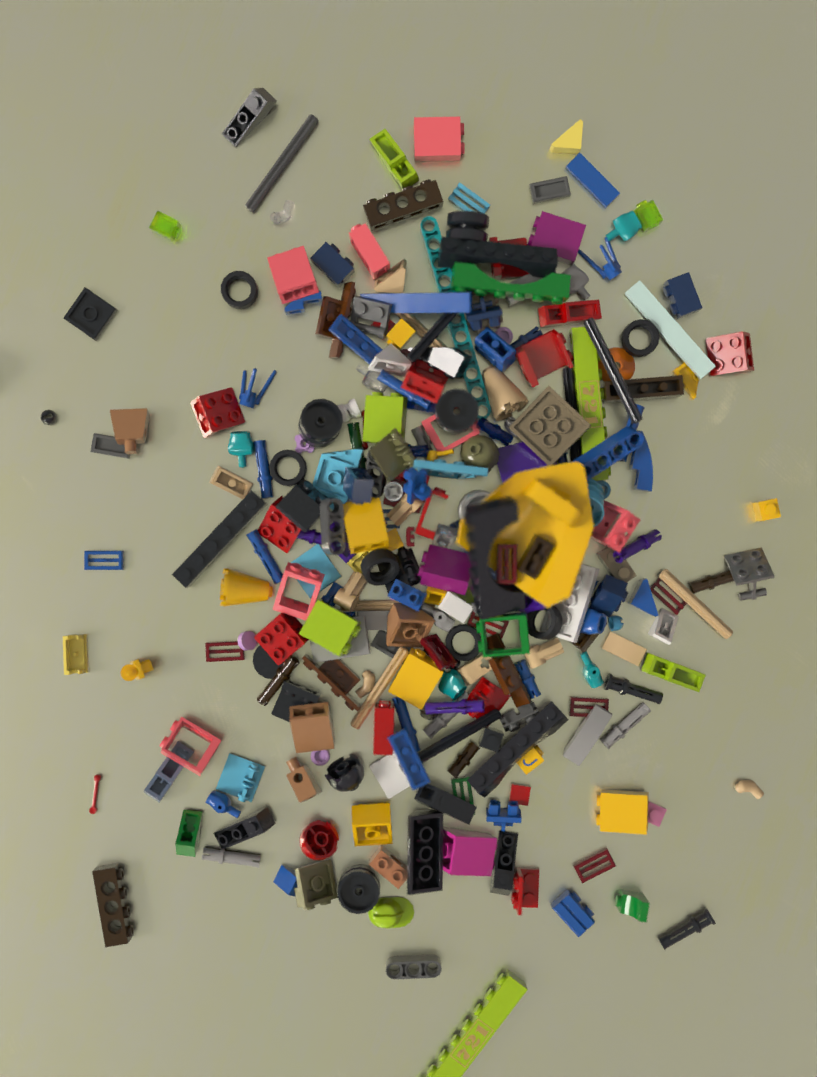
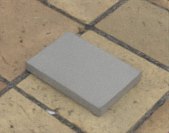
(359, 647)

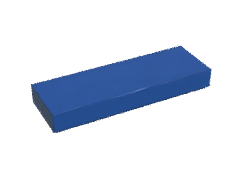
(592, 180)
(355, 339)
(408, 759)

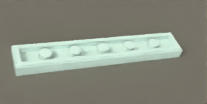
(670, 330)

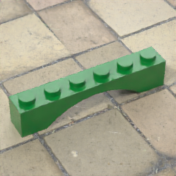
(471, 279)

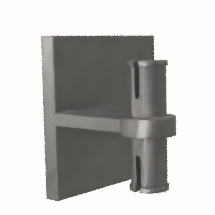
(749, 568)

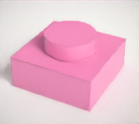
(655, 813)

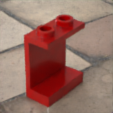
(543, 356)
(438, 492)

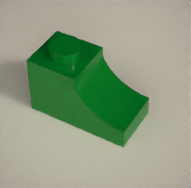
(188, 833)
(633, 904)

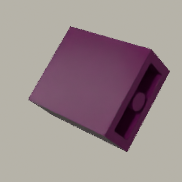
(558, 233)
(445, 569)

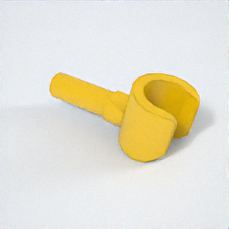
(432, 455)

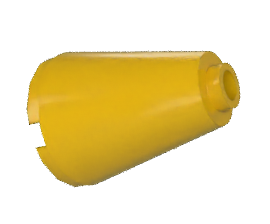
(243, 589)

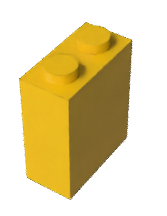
(365, 526)
(416, 678)
(623, 811)

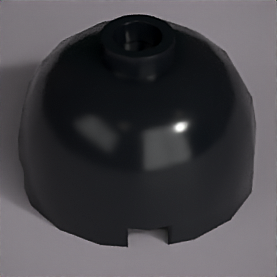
(345, 774)

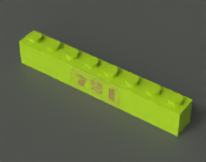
(588, 392)
(480, 1027)

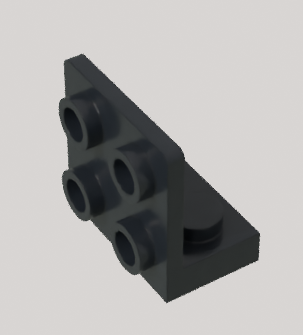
(293, 695)

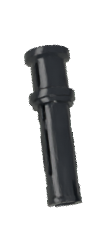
(623, 685)
(697, 927)

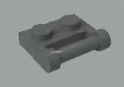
(371, 310)

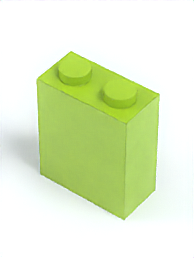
(383, 416)
(330, 628)

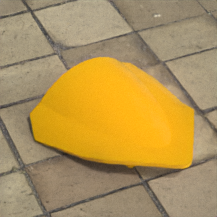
(558, 509)

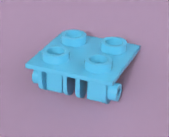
(240, 777)

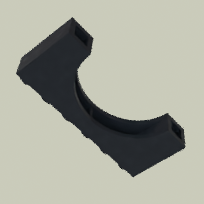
(483, 525)

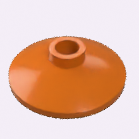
(626, 362)

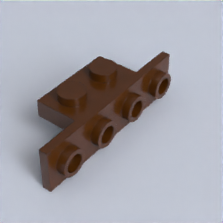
(329, 311)
(507, 673)
(338, 677)

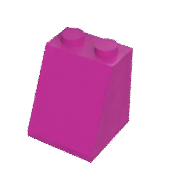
(468, 852)

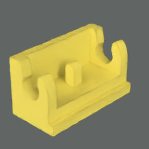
(75, 654)

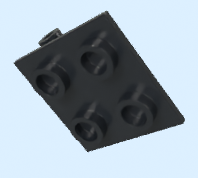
(408, 568)

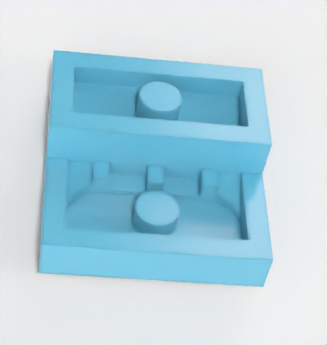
(317, 559)

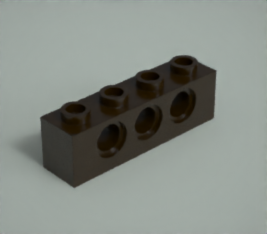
(378, 220)
(112, 934)

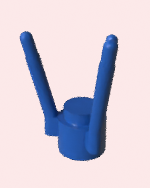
(612, 268)
(249, 398)

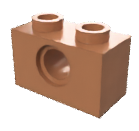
(389, 866)

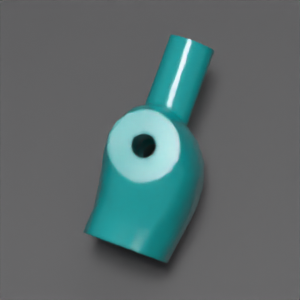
(625, 226)
(241, 445)
(591, 671)
(452, 684)

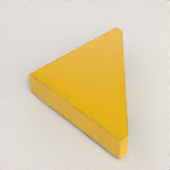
(690, 380)

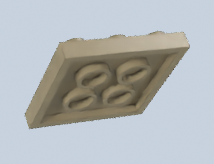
(549, 426)

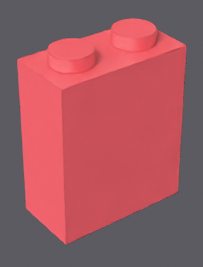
(438, 138)
(292, 274)

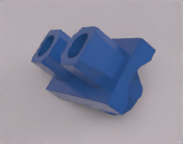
(416, 485)
(407, 595)
(503, 816)

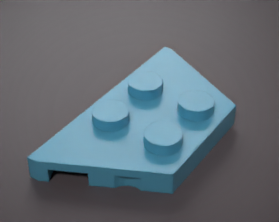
(457, 470)
(331, 472)

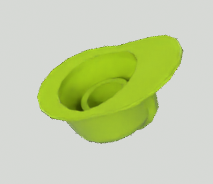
(391, 912)

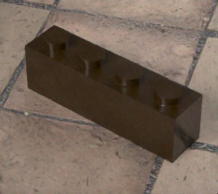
(647, 388)

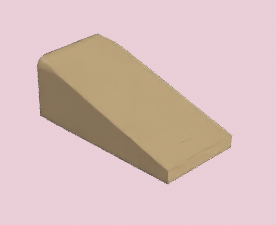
(230, 482)

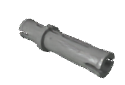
(441, 720)
(622, 728)
(231, 857)

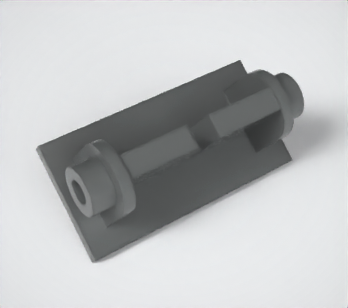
(514, 721)

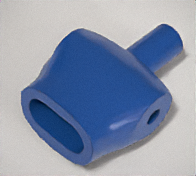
(593, 622)
(221, 803)

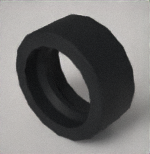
(239, 275)
(654, 338)
(287, 453)
(376, 557)
(554, 628)
(458, 656)

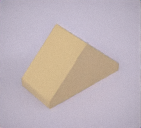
(392, 280)

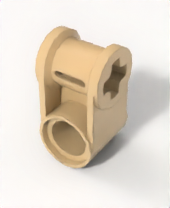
(472, 671)

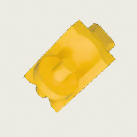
(136, 670)

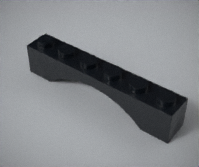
(532, 259)
(219, 538)
(534, 732)

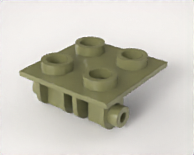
(392, 455)

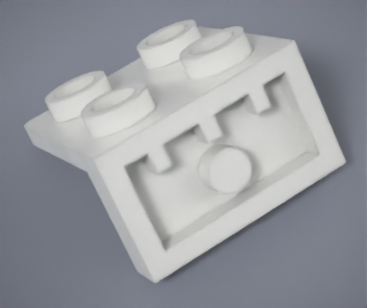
(389, 775)

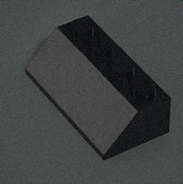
(425, 852)

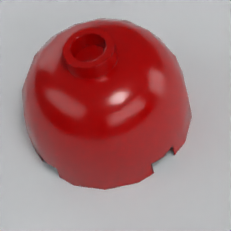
(318, 840)

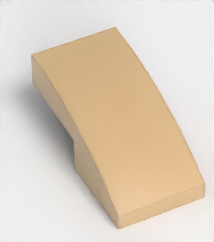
(624, 649)

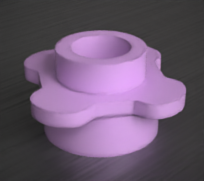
(300, 447)

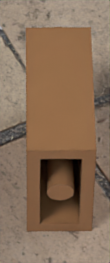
(311, 727)

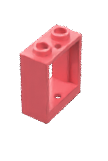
(369, 250)
(435, 439)
(616, 537)
(293, 607)
(175, 728)

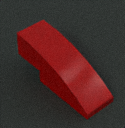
(569, 313)

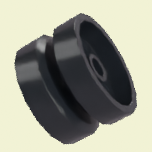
(467, 225)
(319, 412)
(456, 422)
(354, 900)

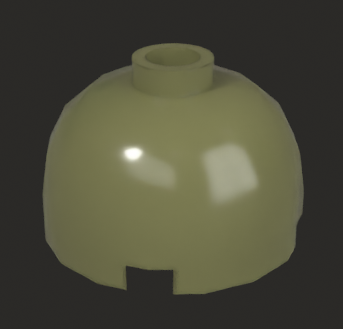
(480, 452)

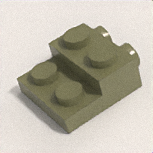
(315, 884)

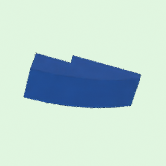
(642, 464)

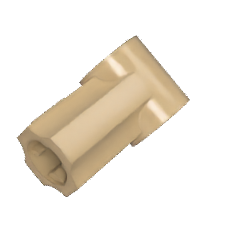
(403, 510)
(349, 595)
(543, 652)

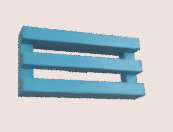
(467, 191)

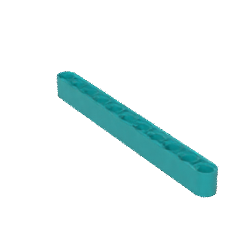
(461, 327)

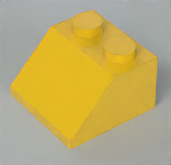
(372, 824)

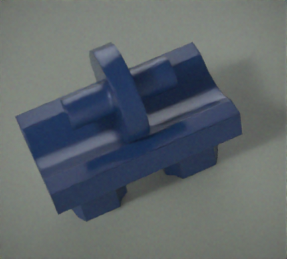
(492, 313)

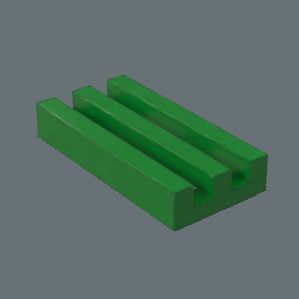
(460, 780)

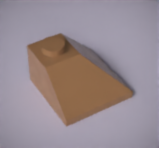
(407, 626)

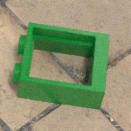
(523, 649)

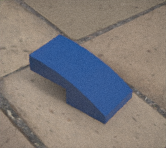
(297, 306)

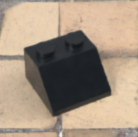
(302, 505)

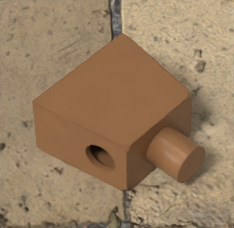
(130, 427)
(308, 786)

